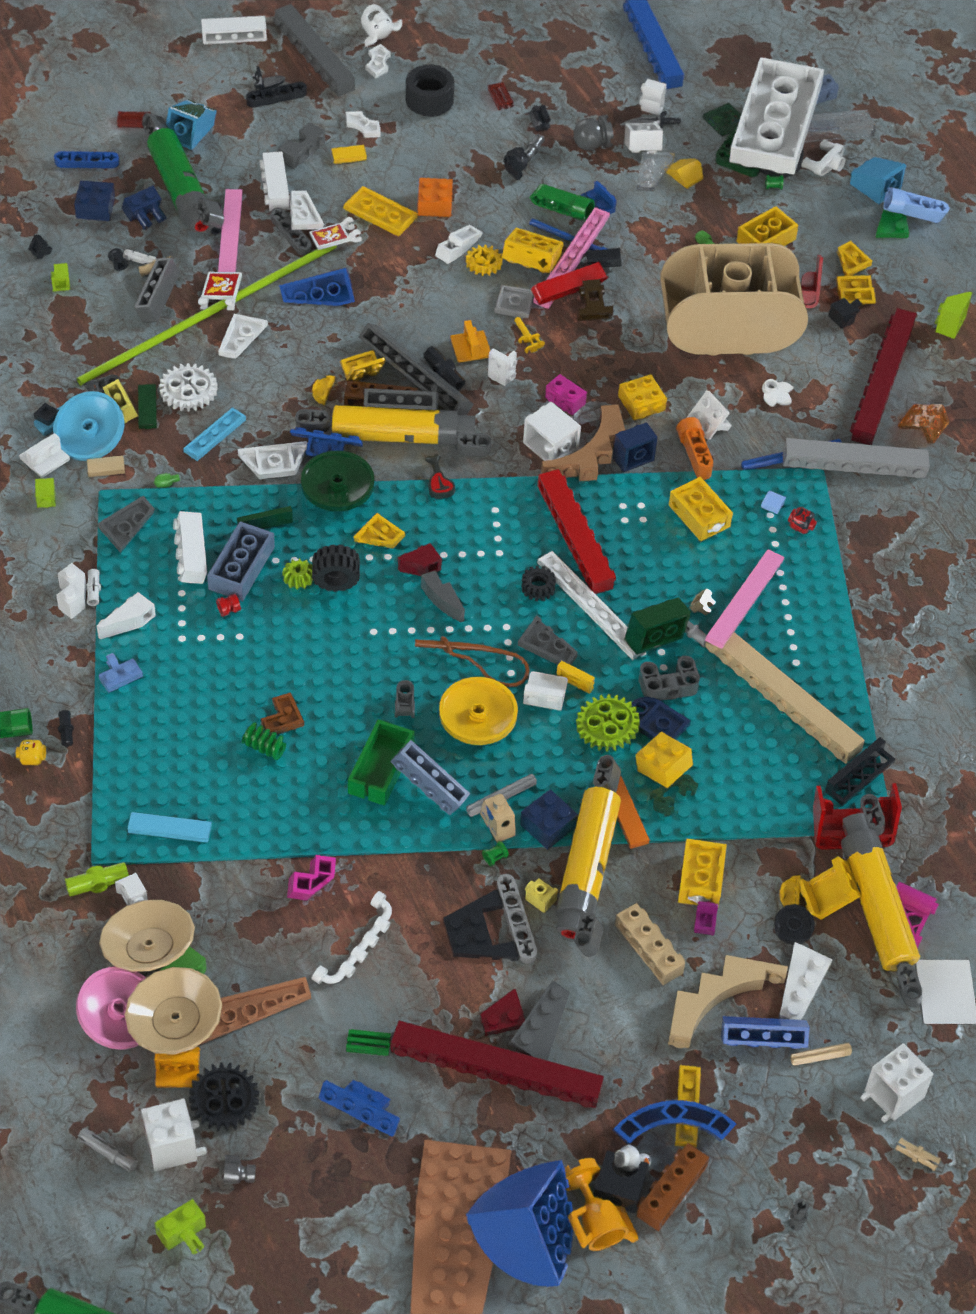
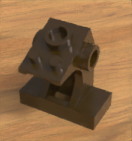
(593, 309)

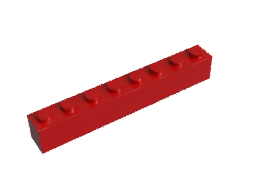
(576, 531)

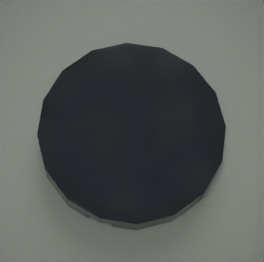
(794, 924)

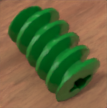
(263, 742)

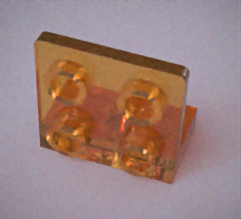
(928, 417)

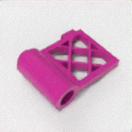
(917, 904)

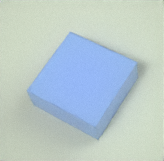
(773, 502)

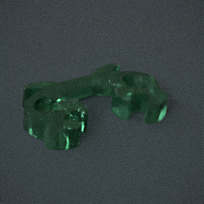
(661, 804)

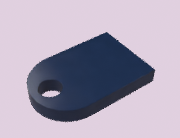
(659, 718)

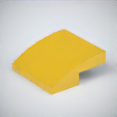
(856, 288)

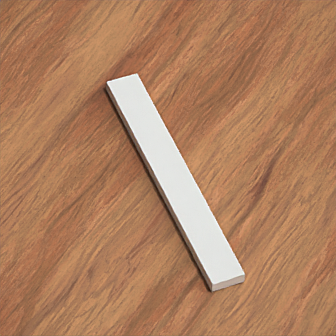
(588, 601)

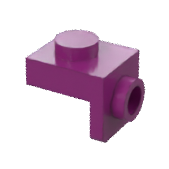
(706, 918)

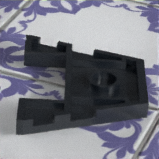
(469, 932)

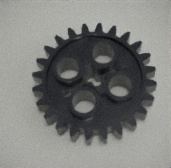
(204, 1098)

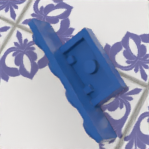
(320, 442)
(361, 1104)

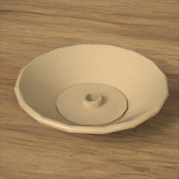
(147, 935)
(172, 994)

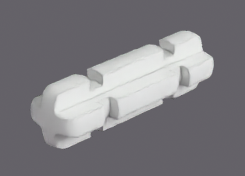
(138, 257)

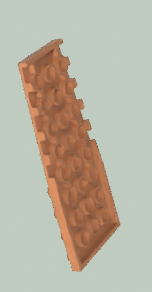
(448, 1263)

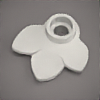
(776, 392)

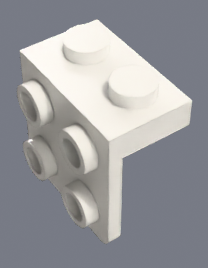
(545, 690)

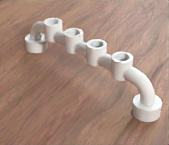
(359, 953)

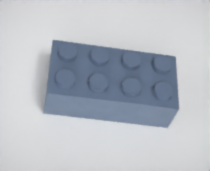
(241, 561)

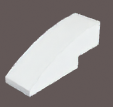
(457, 243)

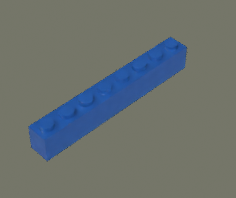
(654, 43)

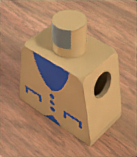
(494, 813)

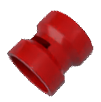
(228, 604)

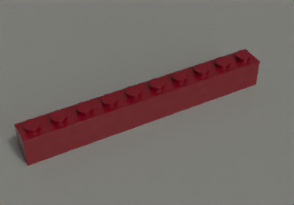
(883, 378)
(497, 1064)

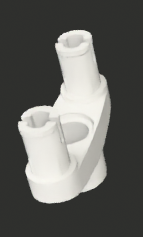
(830, 161)

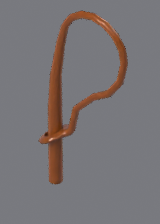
(447, 646)

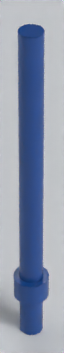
(559, 233)

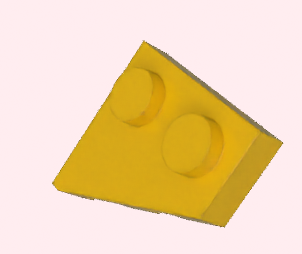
(852, 259)

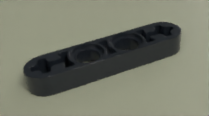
(258, 98)

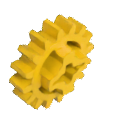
(484, 260)

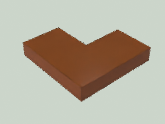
(287, 716)

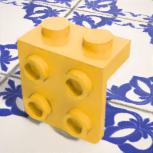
(361, 365)

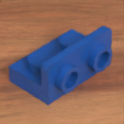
(602, 198)

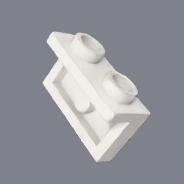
(502, 367)

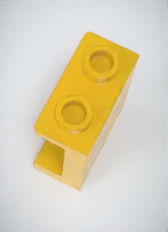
(830, 889)

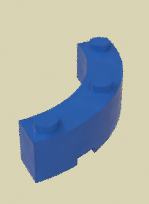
(674, 1112)

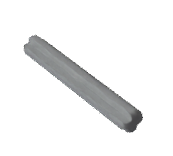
(508, 791)

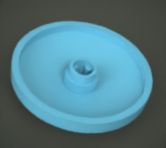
(89, 425)

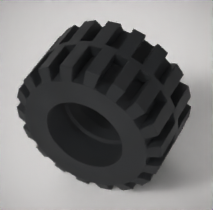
(336, 568)

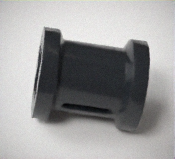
(118, 259)

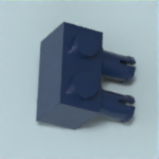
(142, 203)

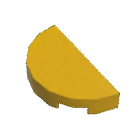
(322, 388)
(790, 891)

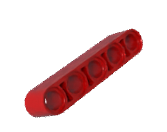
(567, 283)

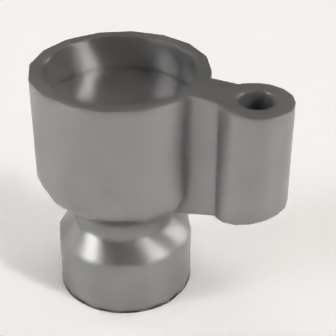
(235, 1172)

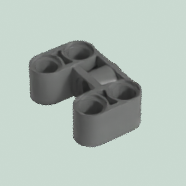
(669, 686)

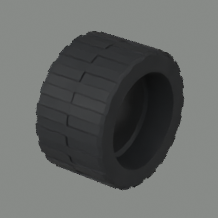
(429, 78)

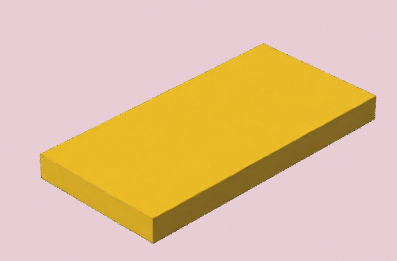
(380, 211)

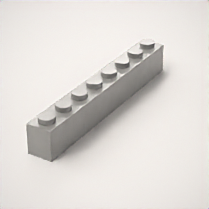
(855, 458)

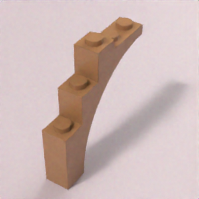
(598, 451)

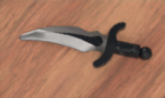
(661, 121)

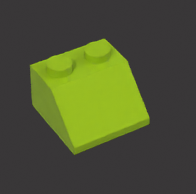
(952, 314)

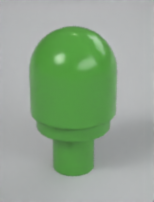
(703, 238)
(165, 480)

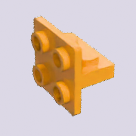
(470, 344)
(177, 1069)

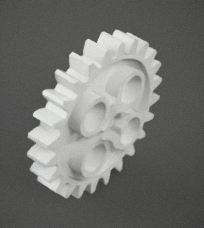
(188, 387)

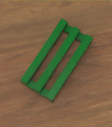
(368, 1038)

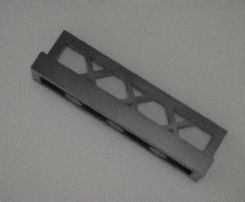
(855, 766)

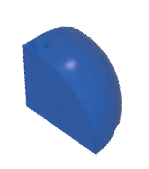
(526, 1224)

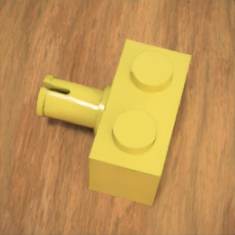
(118, 393)

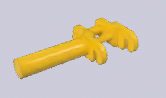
(527, 337)

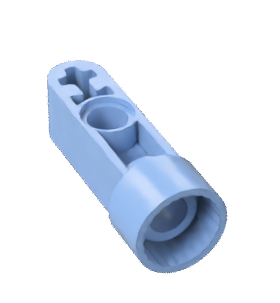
(915, 205)

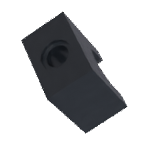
(618, 1189)

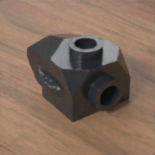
(515, 162)

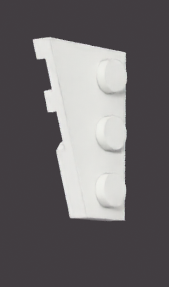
(303, 212)
(240, 335)

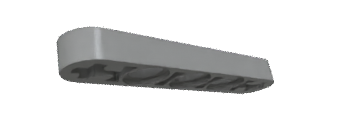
(517, 927)

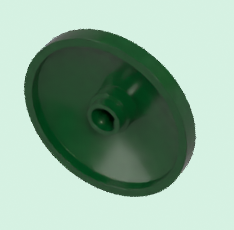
(337, 481)

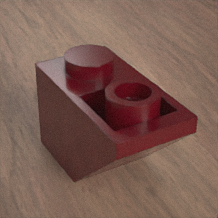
(420, 561)

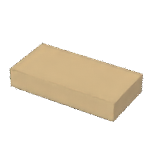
(105, 466)

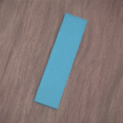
(214, 434)
(169, 827)

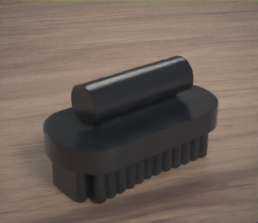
(540, 118)

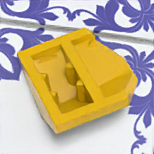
(686, 172)

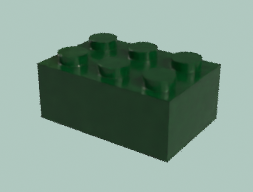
(657, 625)

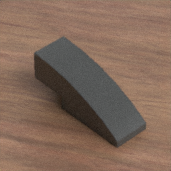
(442, 596)

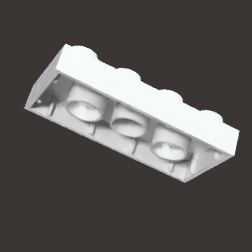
(776, 116)

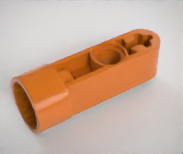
(692, 437)

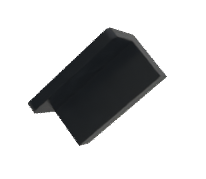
(606, 257)

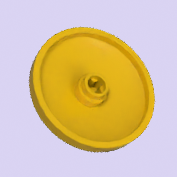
(478, 711)

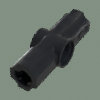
(444, 367)

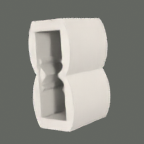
(652, 97)

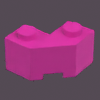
(305, 885)

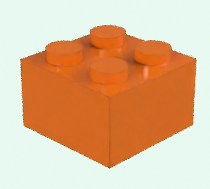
(435, 197)

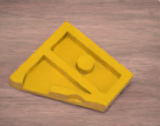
(379, 532)

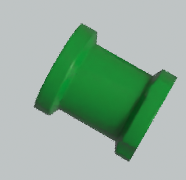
(774, 182)
(495, 853)

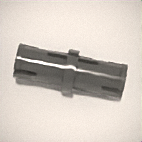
(533, 147)
(798, 1214)

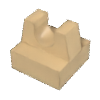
(701, 602)

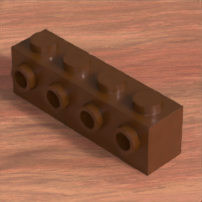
(355, 391)

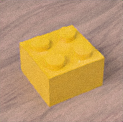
(664, 759)

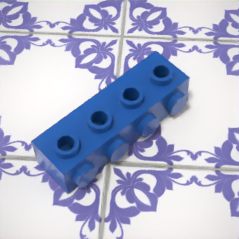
(765, 1032)

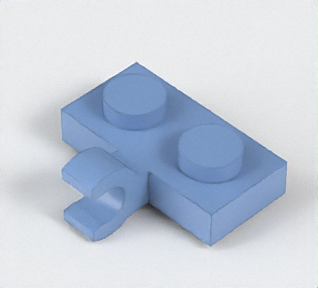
(119, 674)

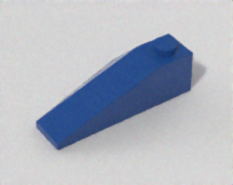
(323, 289)

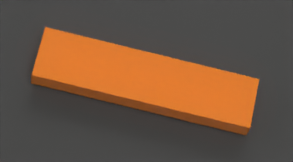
(629, 819)

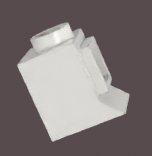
(131, 889)

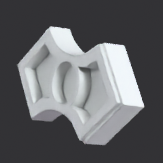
(378, 58)
(358, 121)

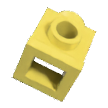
(541, 895)

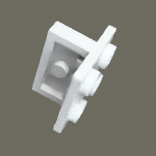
(711, 415)
(45, 456)

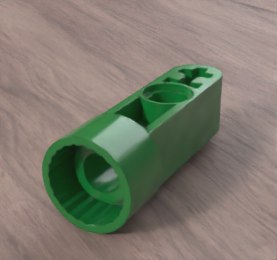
(563, 202)
(16, 723)

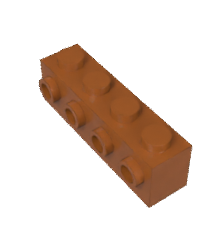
(672, 1187)

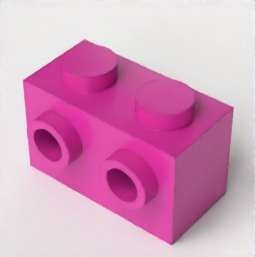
(565, 394)

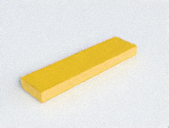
(687, 1091)

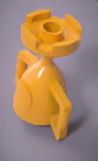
(601, 1219)

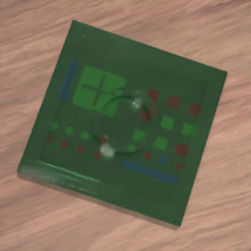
(723, 119)

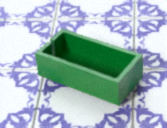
(373, 771)

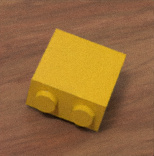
(642, 397)

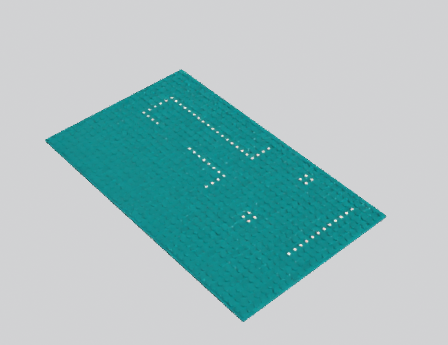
(178, 731)

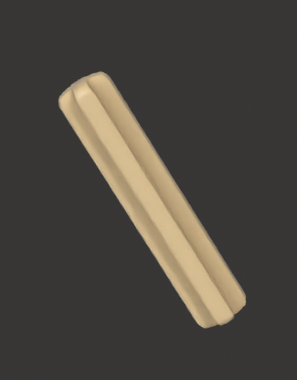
(820, 1054)

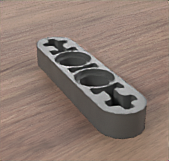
(288, 232)

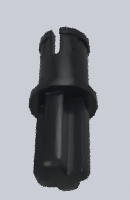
(65, 728)

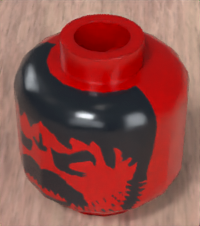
(802, 520)

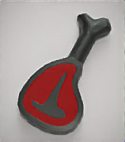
(439, 485)

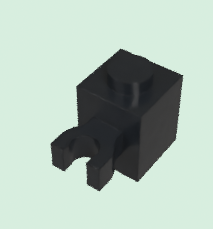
(843, 312)

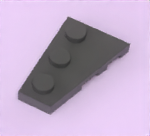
(126, 522)

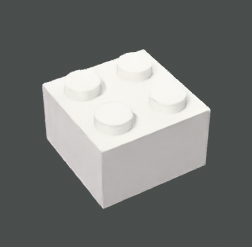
(643, 137)

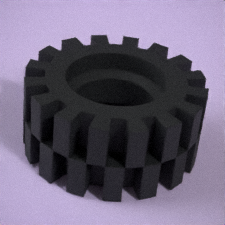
(538, 575)

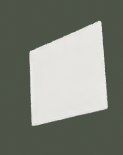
(947, 991)

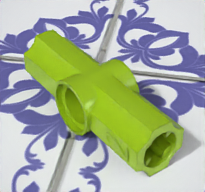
(96, 879)

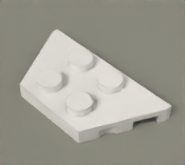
(274, 459)

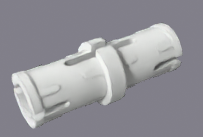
(93, 596)

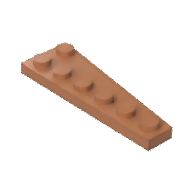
(258, 1004)

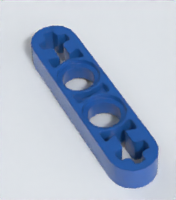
(86, 159)

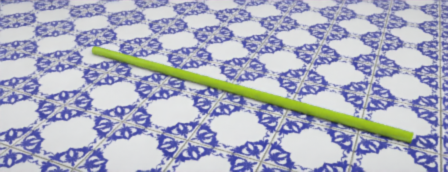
(116, 361)

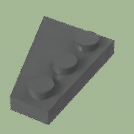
(544, 643)

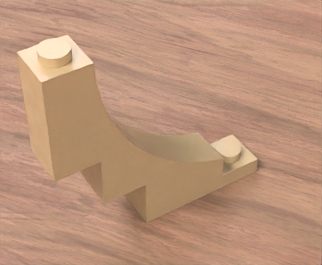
(737, 977)

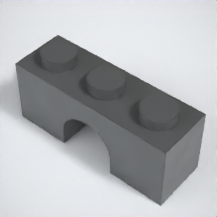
(310, 139)

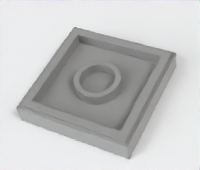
(514, 301)

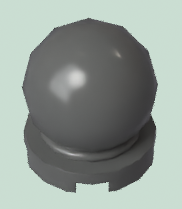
(591, 133)

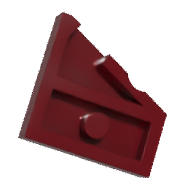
(503, 1015)

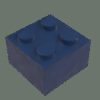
(94, 200)
(634, 447)
(548, 819)

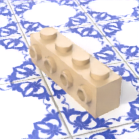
(650, 944)

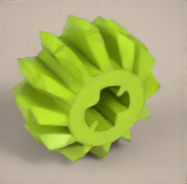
(297, 574)

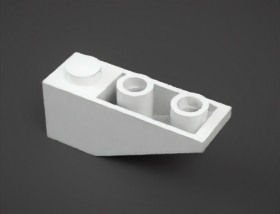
(129, 616)

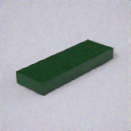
(147, 406)
(268, 518)

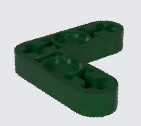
(723, 158)

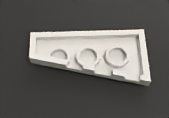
(803, 980)

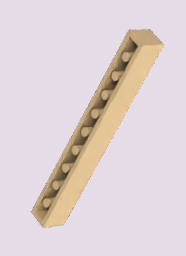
(789, 698)

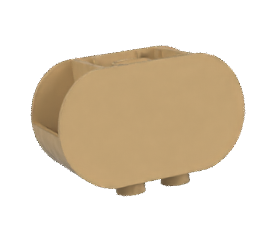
(733, 298)

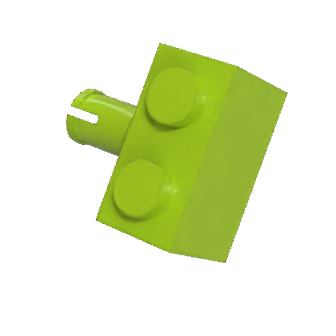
(182, 1226)

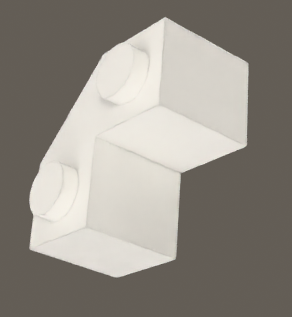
(73, 594)

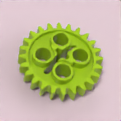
(608, 722)

